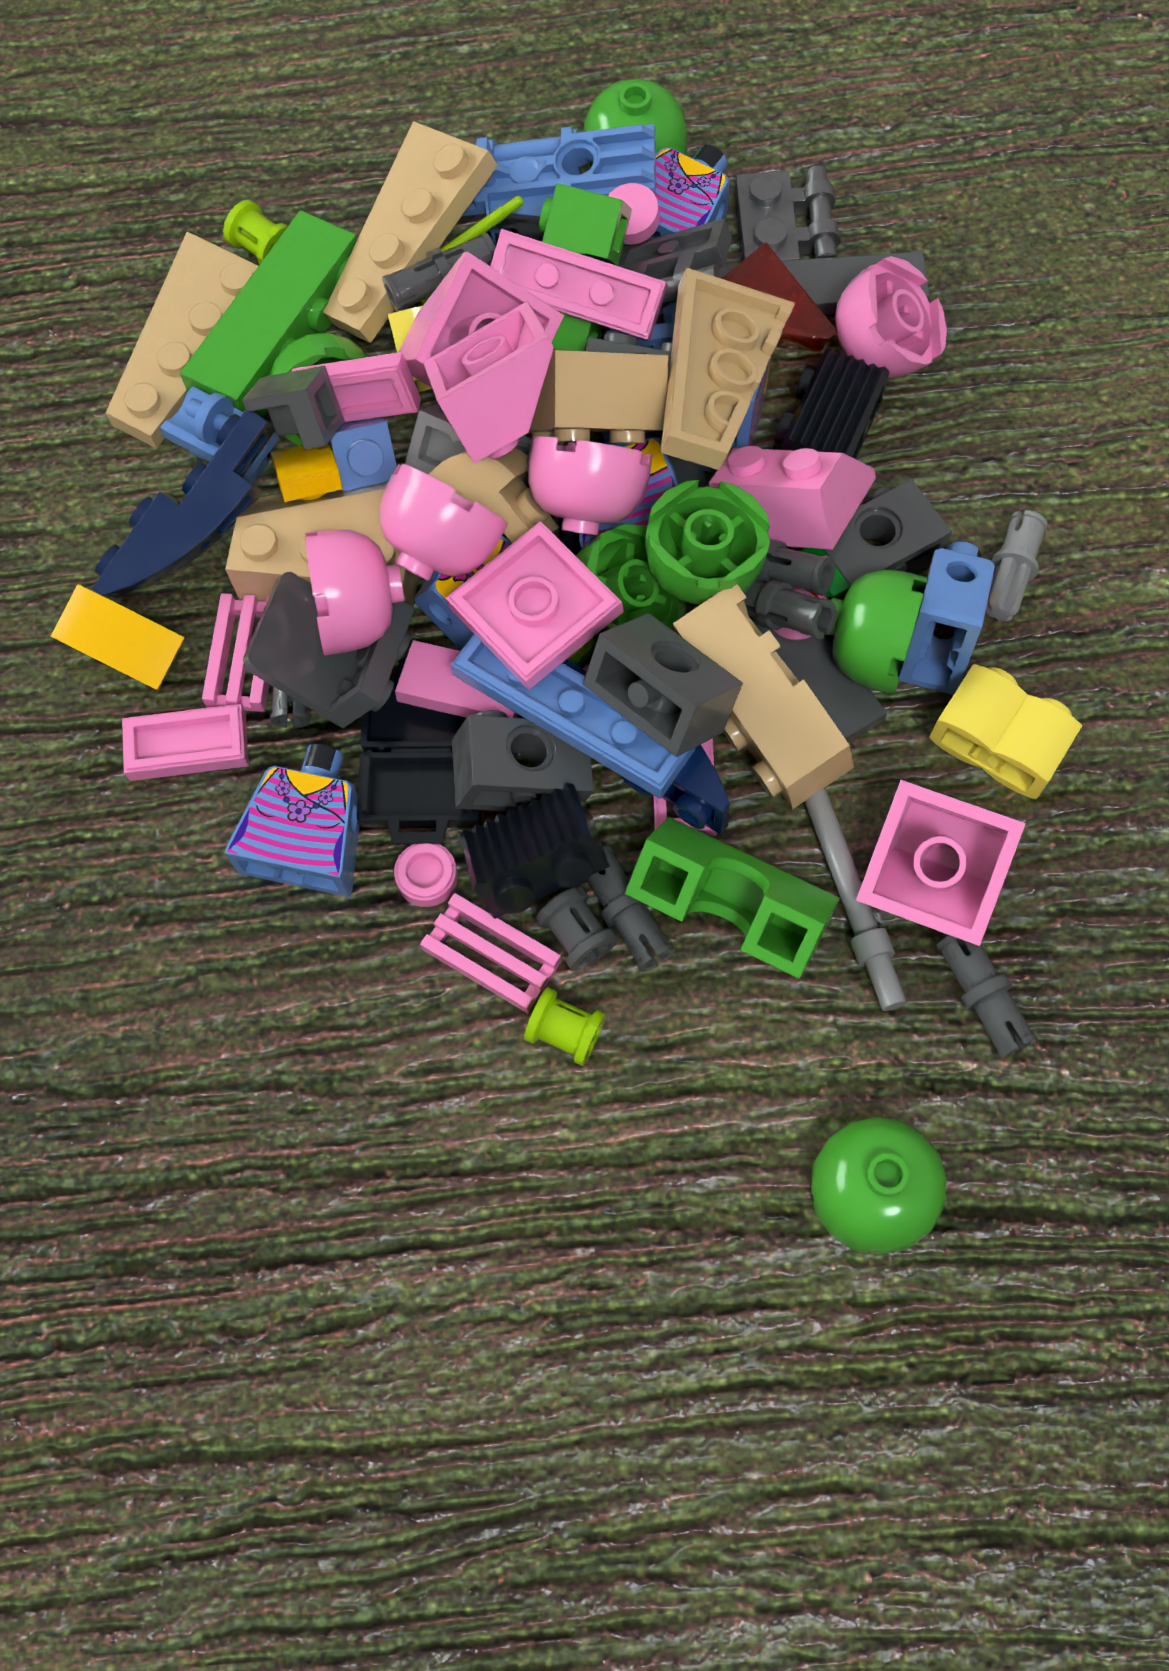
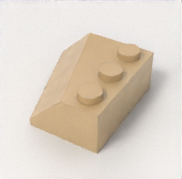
(272, 537)

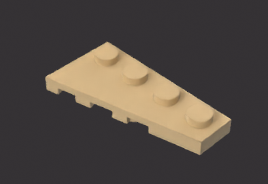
(413, 214)
(187, 308)
(716, 363)

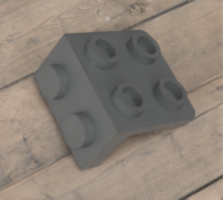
(291, 658)

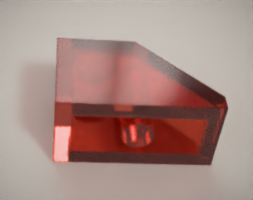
(807, 325)

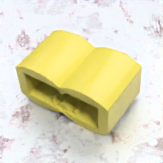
(1005, 730)

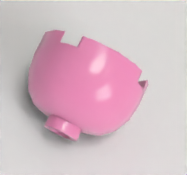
(889, 318)
(587, 481)
(436, 525)
(351, 589)

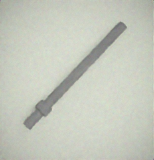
(871, 943)

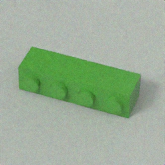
(272, 309)

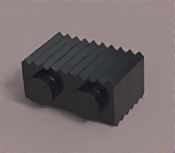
(835, 405)
(533, 851)

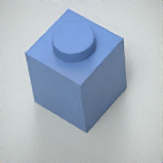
(363, 453)

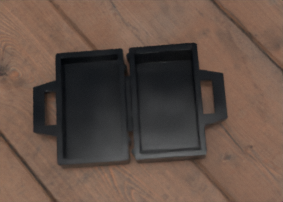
(409, 772)

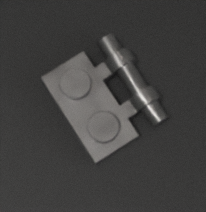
(769, 210)
(667, 256)

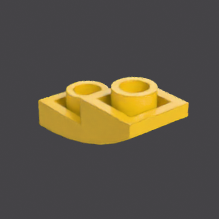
(306, 472)
(118, 637)

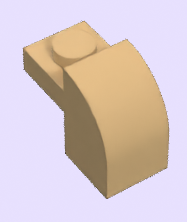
(498, 487)

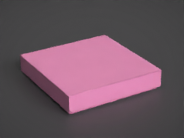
(534, 605)

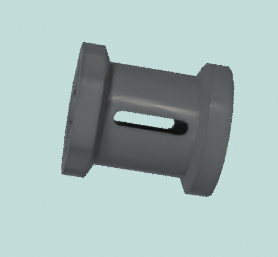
(577, 928)

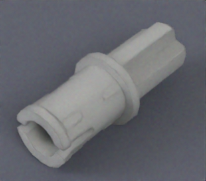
(1015, 564)

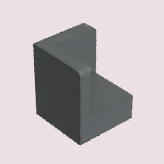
(299, 404)

